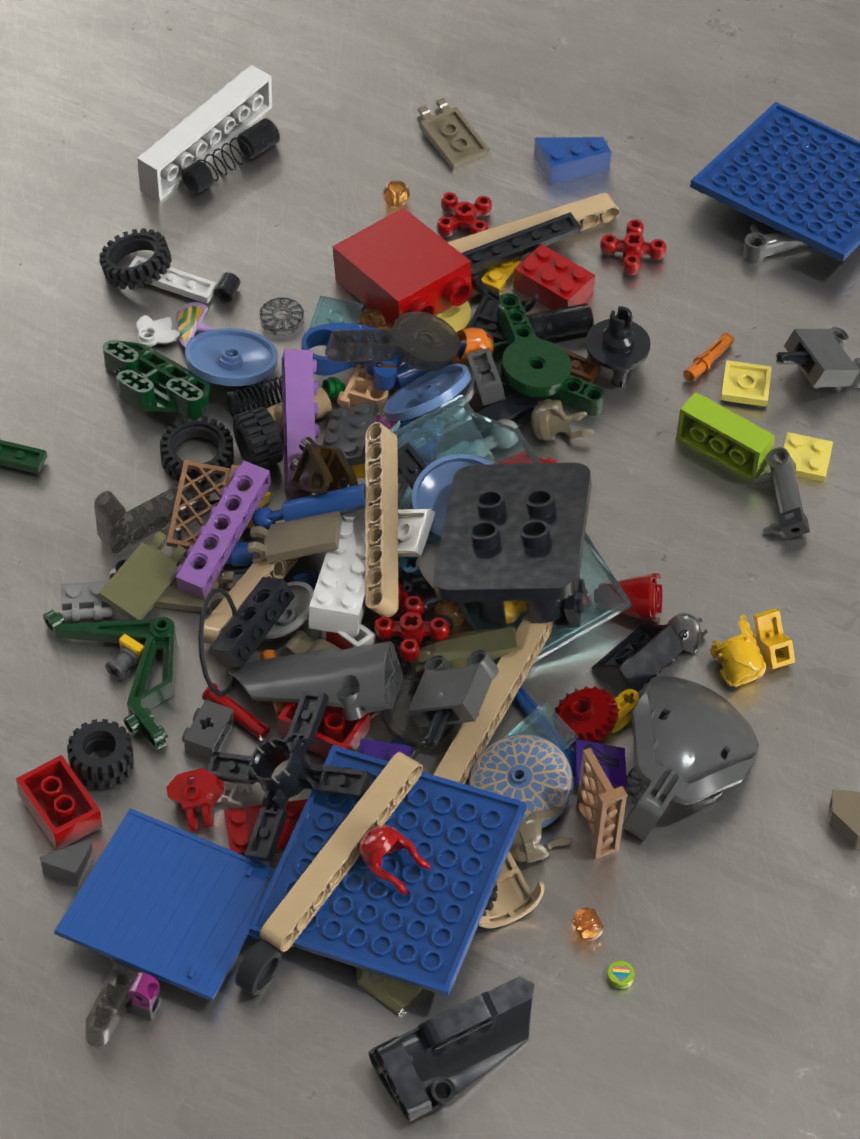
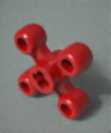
(463, 215)
(633, 247)
(411, 628)

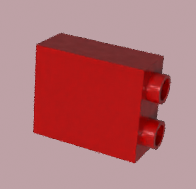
(402, 268)

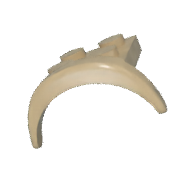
(513, 897)

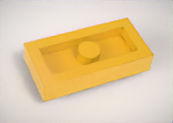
(500, 275)

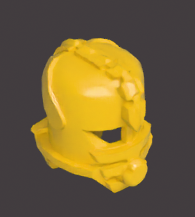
(739, 657)

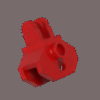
(196, 794)

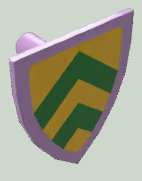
(189, 321)

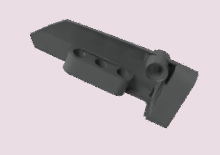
(353, 678)

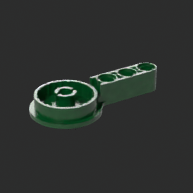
(526, 350)
(574, 393)

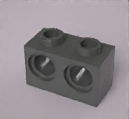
(486, 376)

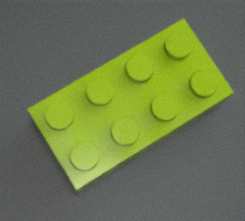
(724, 436)

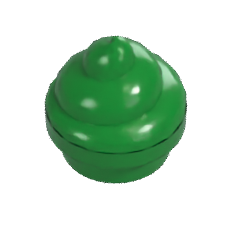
(333, 387)

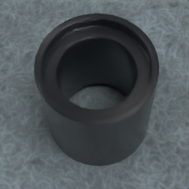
(227, 287)

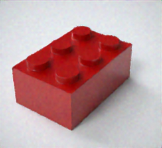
(553, 278)
(331, 731)
(59, 802)

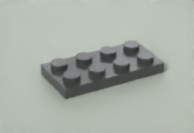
(348, 431)

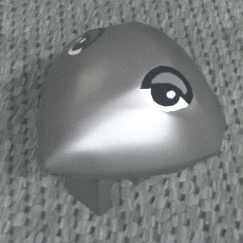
(687, 630)

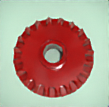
(599, 715)

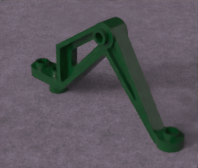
(154, 636)

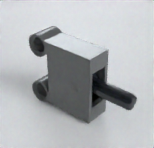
(821, 357)
(451, 694)

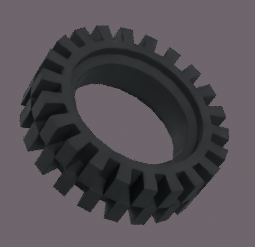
(141, 273)
(194, 429)

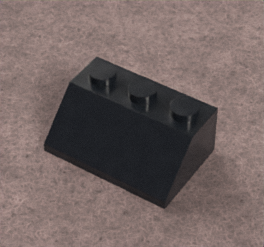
(639, 657)

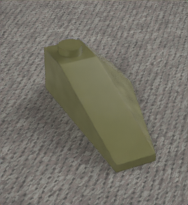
(460, 645)

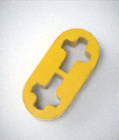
(625, 709)

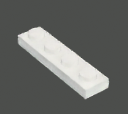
(182, 283)

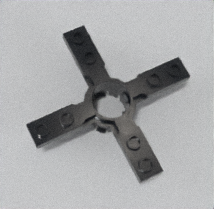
(303, 774)

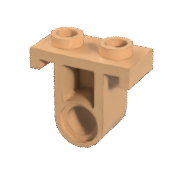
(360, 391)

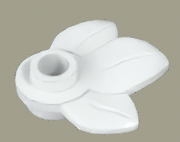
(156, 331)

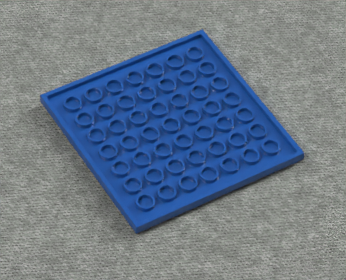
(792, 179)
(365, 919)

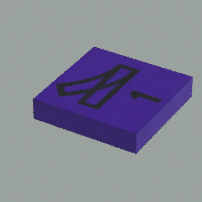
(609, 757)

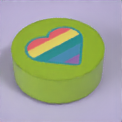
(620, 974)

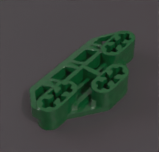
(155, 381)

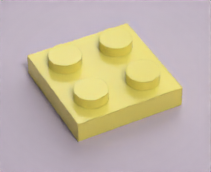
(746, 383)
(809, 455)

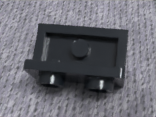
(572, 608)

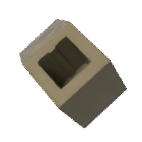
(845, 816)

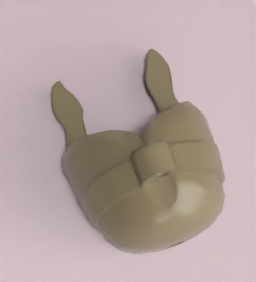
(551, 419)
(526, 842)

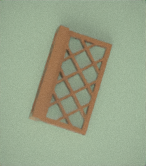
(202, 468)
(600, 806)

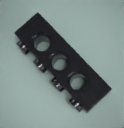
(252, 622)

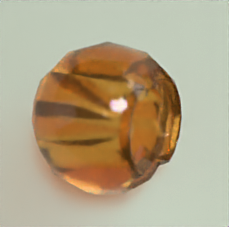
(396, 193)
(372, 318)
(451, 610)
(588, 924)

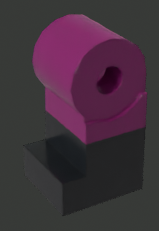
(144, 996)

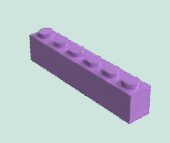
(298, 405)

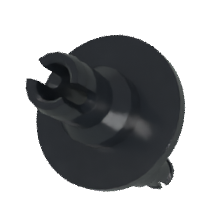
(618, 344)

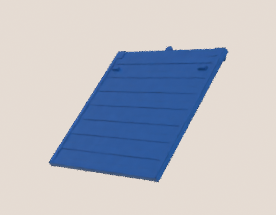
(168, 904)

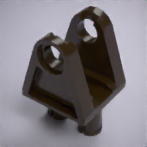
(321, 468)

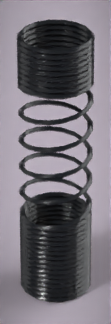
(251, 143)

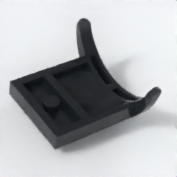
(485, 314)

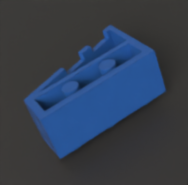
(571, 157)

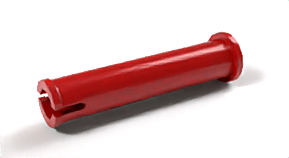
(241, 715)

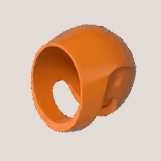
(476, 340)

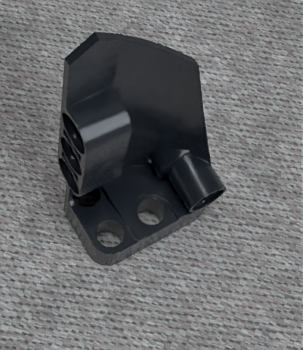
(453, 1047)

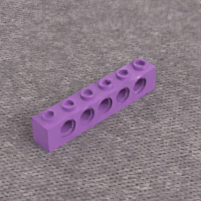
(200, 581)

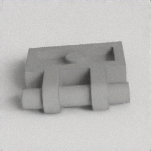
(84, 596)

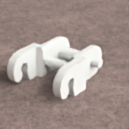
(233, 788)

